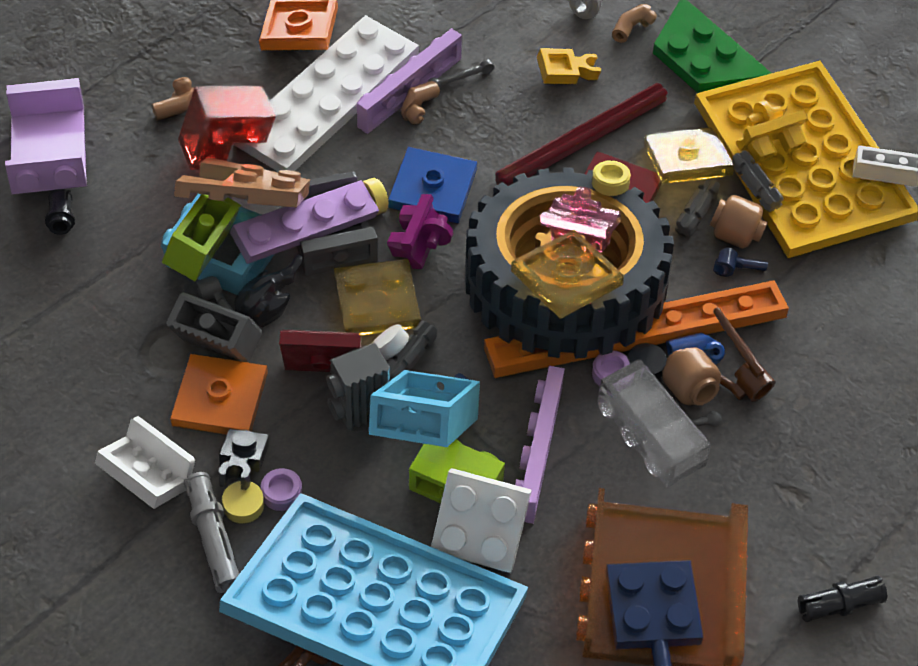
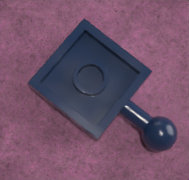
(654, 607)

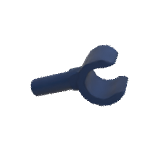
(729, 259)

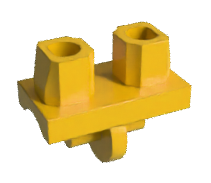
(769, 126)

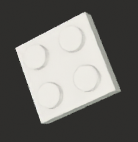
(481, 520)

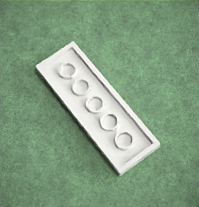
(328, 93)

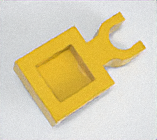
(562, 67)

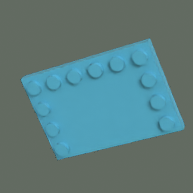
(370, 594)

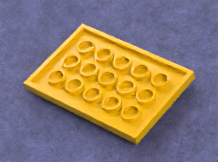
(817, 182)

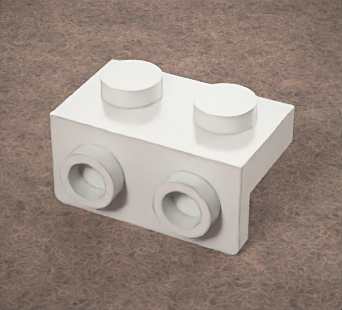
(147, 463)

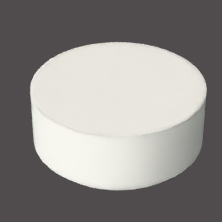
(392, 341)

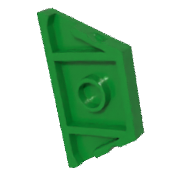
(703, 52)

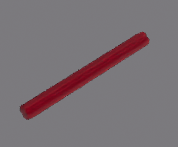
(583, 134)

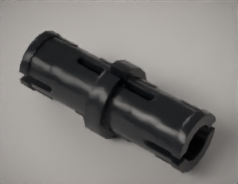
(842, 598)

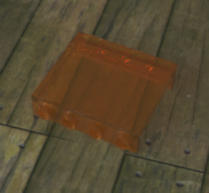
(657, 535)

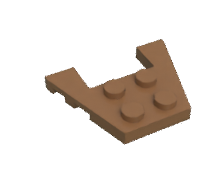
(246, 182)

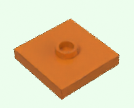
(298, 25)
(219, 395)

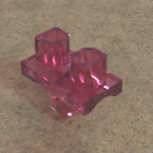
(582, 215)

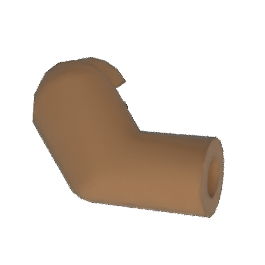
(627, 20)
(416, 95)
(177, 103)

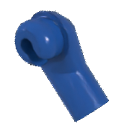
(710, 346)

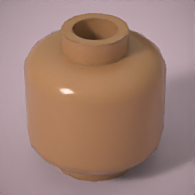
(738, 221)
(691, 376)

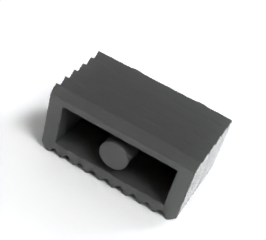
(214, 327)
(353, 381)

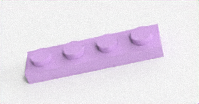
(389, 96)
(310, 220)
(541, 429)

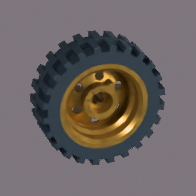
(512, 227)

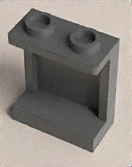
(342, 248)

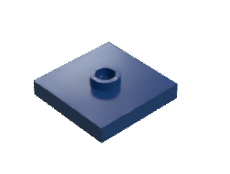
(435, 174)

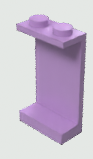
(46, 136)

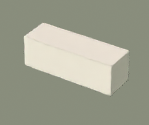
(886, 166)

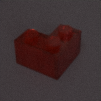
(224, 117)

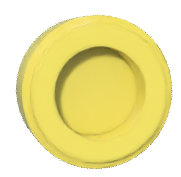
(611, 178)
(378, 194)
(242, 505)

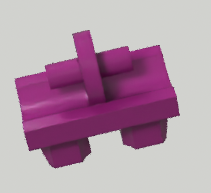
(423, 232)

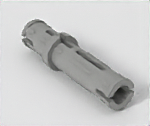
(207, 517)

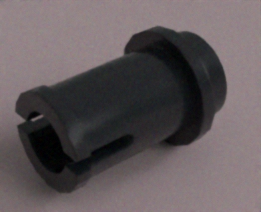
(59, 217)

